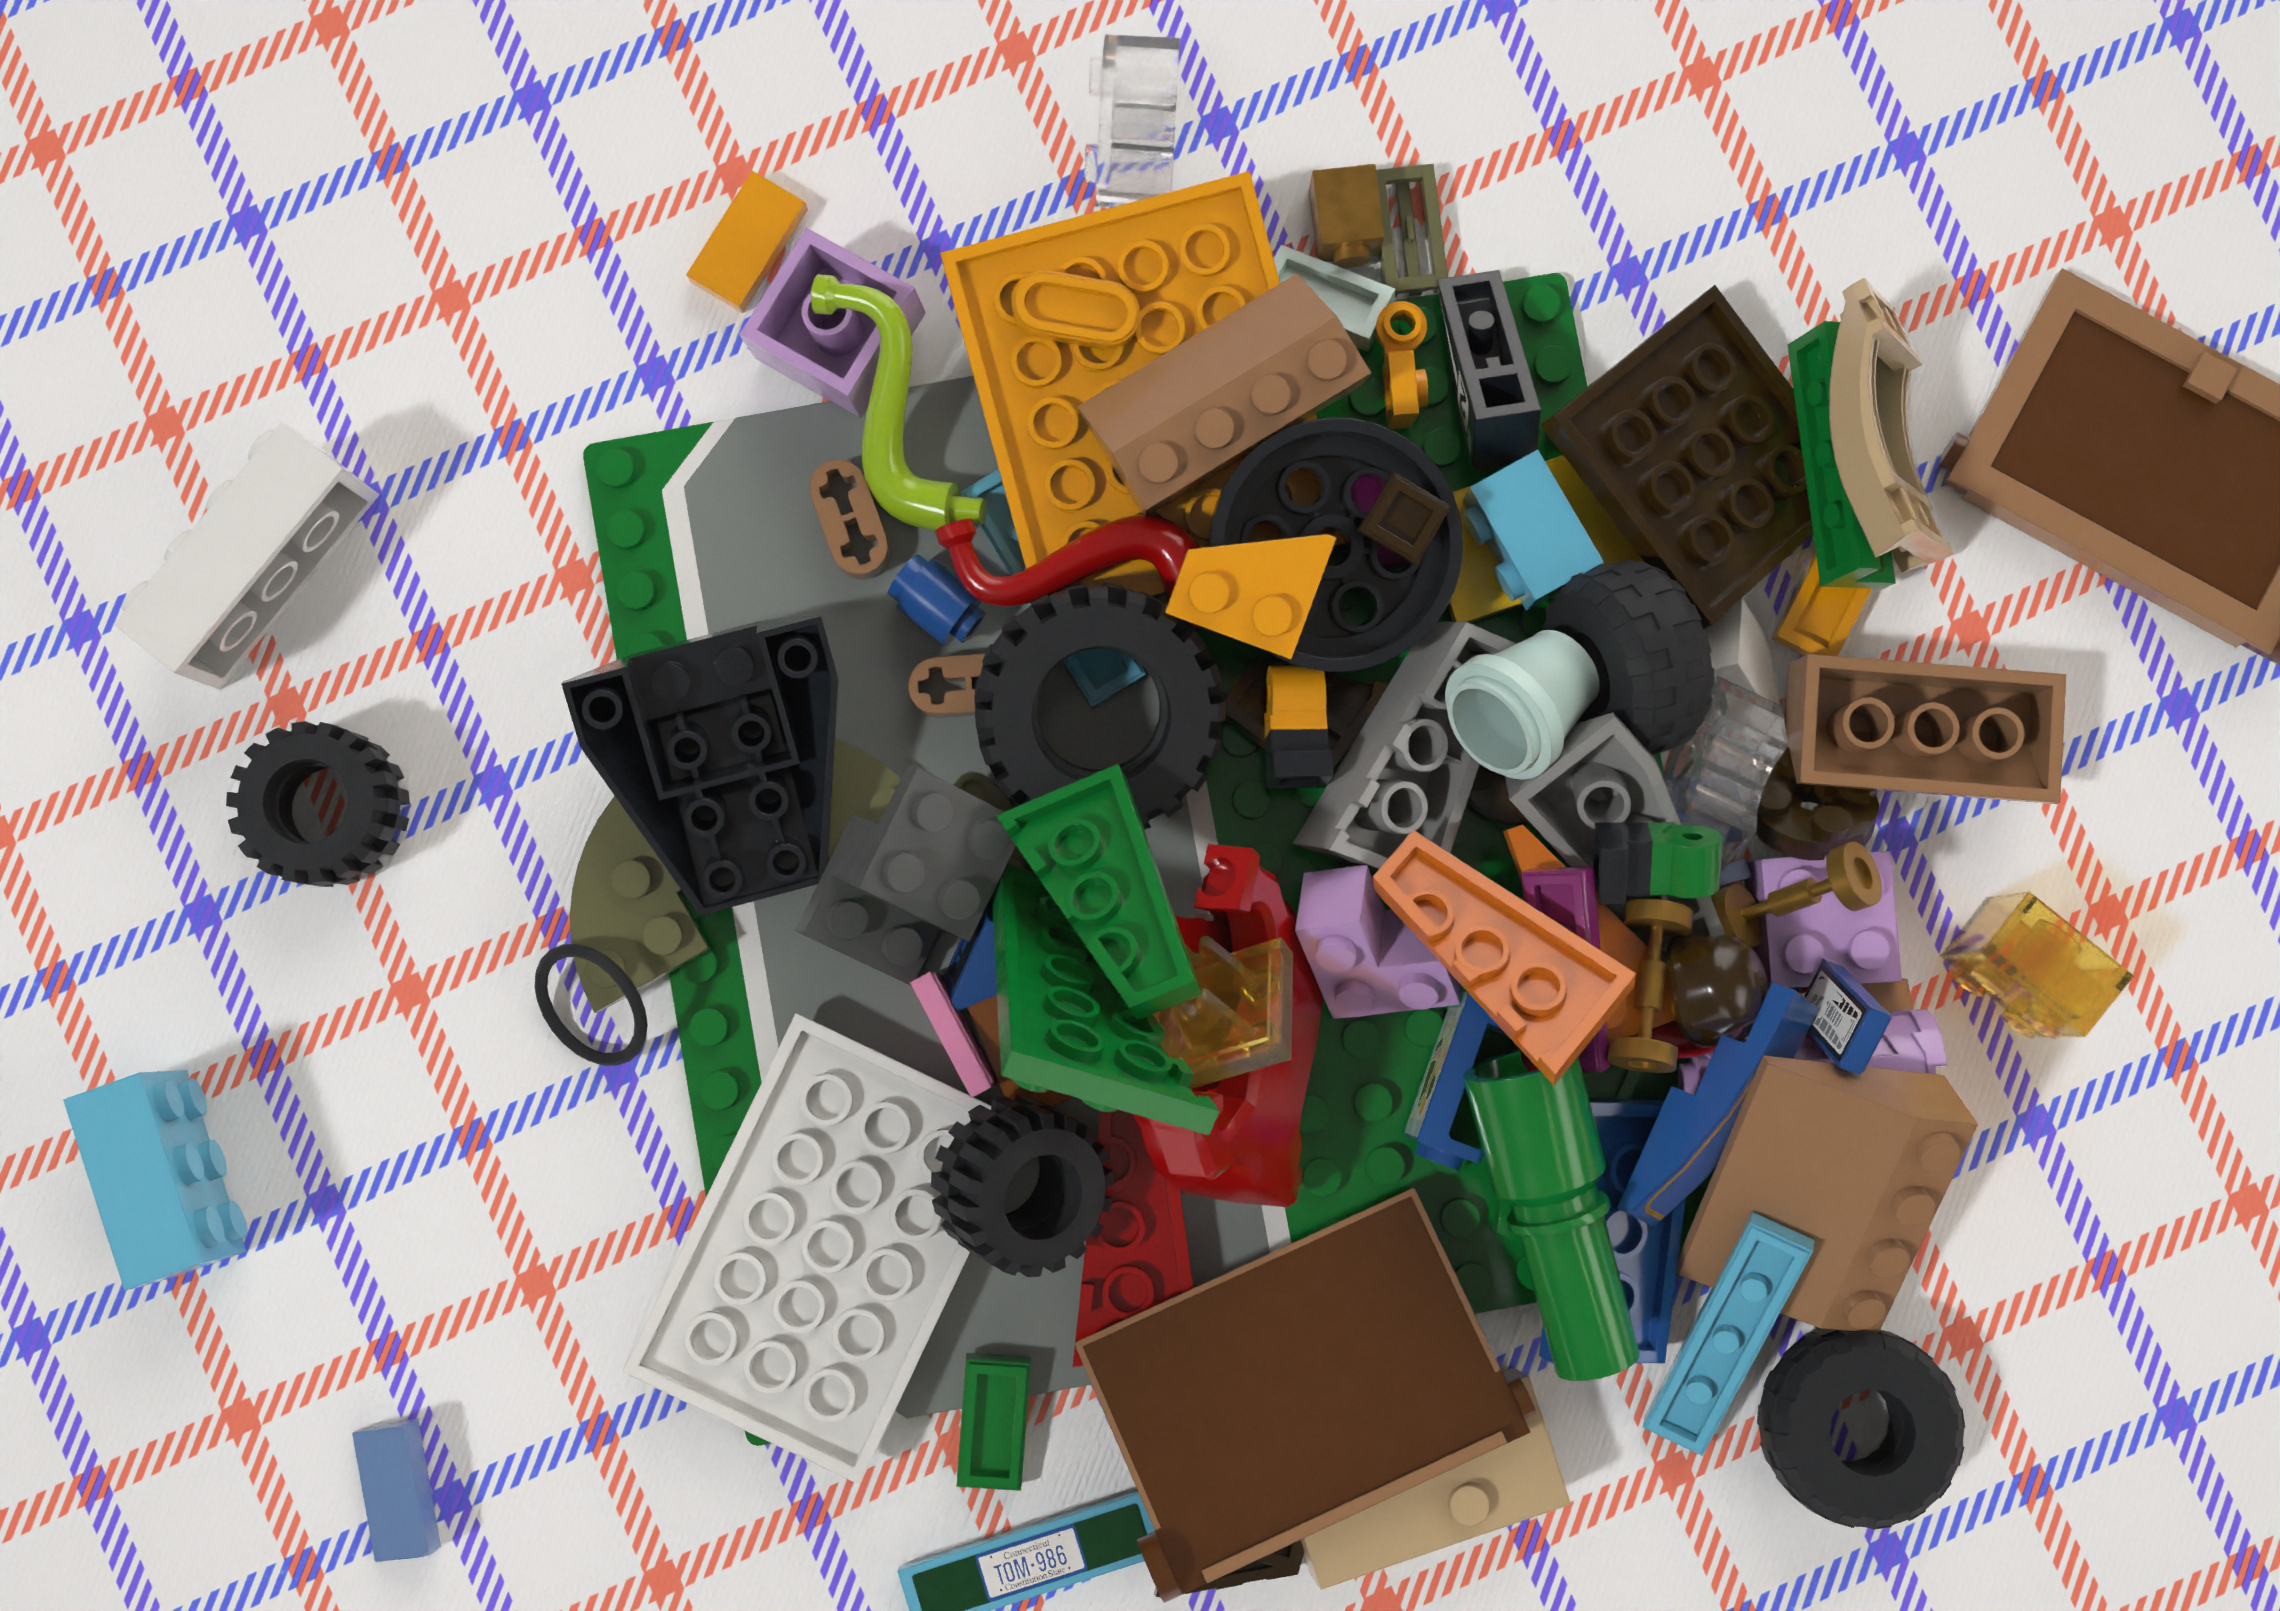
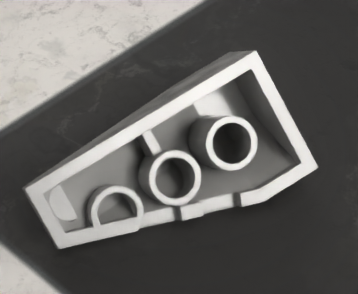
(1603, 778)

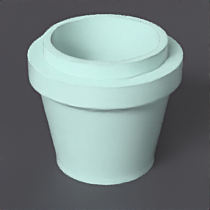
(1521, 703)

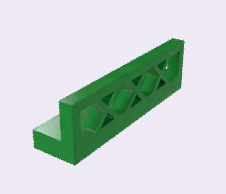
(1839, 541)

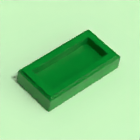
(993, 1421)

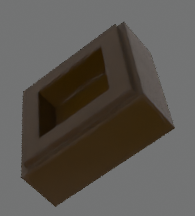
(1404, 518)

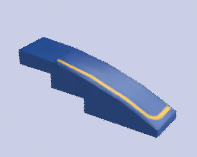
(1696, 1127)

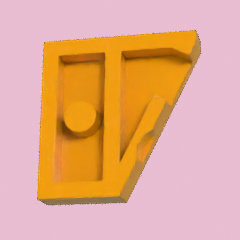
(1252, 589)

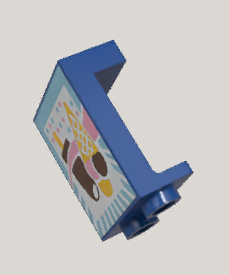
(1444, 1084)

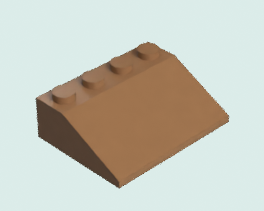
(1843, 1164)

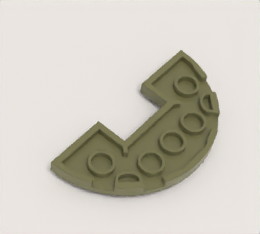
(633, 906)

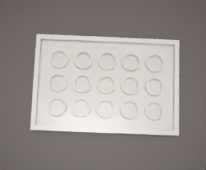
(814, 1255)

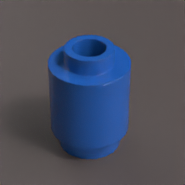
(936, 600)

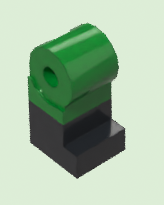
(1655, 860)

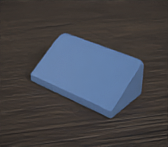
(396, 1491)

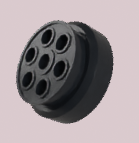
(1337, 454)

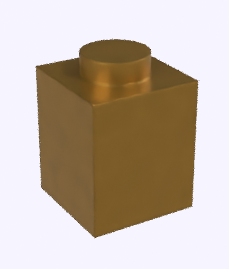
(1346, 214)

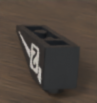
(1488, 370)

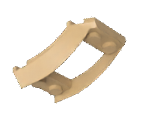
(1872, 431)

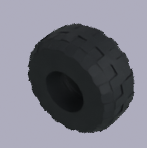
(1644, 647)
(1921, 1440)

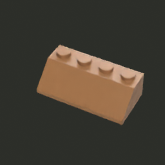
(1224, 393)
(1926, 728)

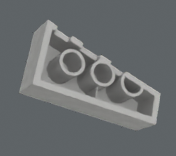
(1405, 762)

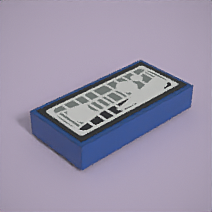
(1847, 1017)

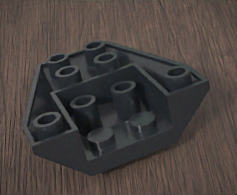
(721, 755)

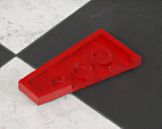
(1143, 1243)

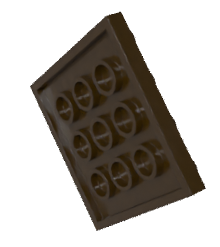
(1695, 454)

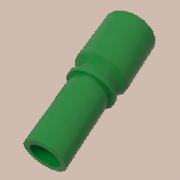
(1546, 1164)

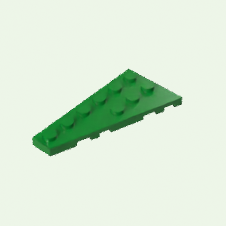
(1068, 1023)

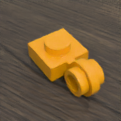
(1403, 385)

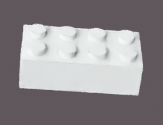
(245, 557)

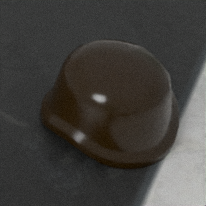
(1714, 985)

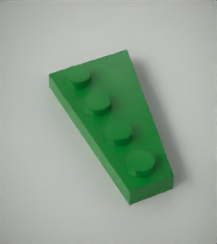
(1106, 882)

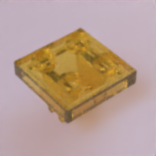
(1239, 1017)

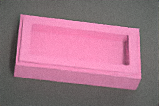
(954, 1033)

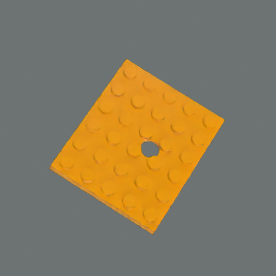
(1188, 265)

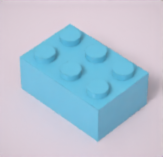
(156, 1176)

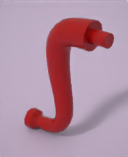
(1115, 542)

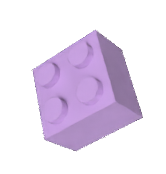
(822, 351)
(1799, 941)

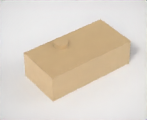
(1448, 1509)

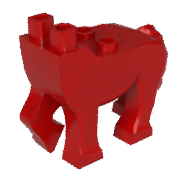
(1257, 1133)

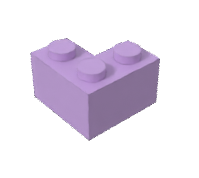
(1366, 953)

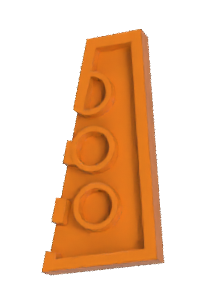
(1515, 961)

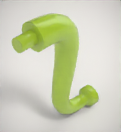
(893, 485)

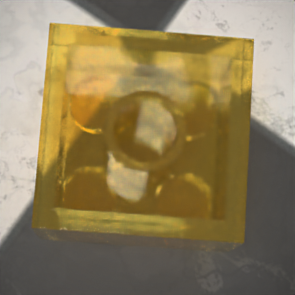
(2035, 967)

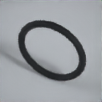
(622, 981)

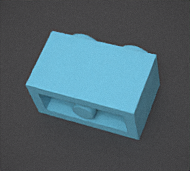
(1529, 530)

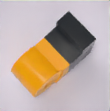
(1296, 728)

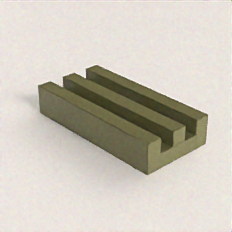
(1414, 282)

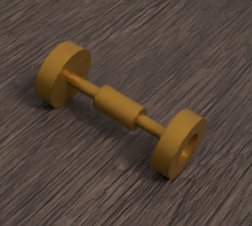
(1850, 875)
(1657, 920)

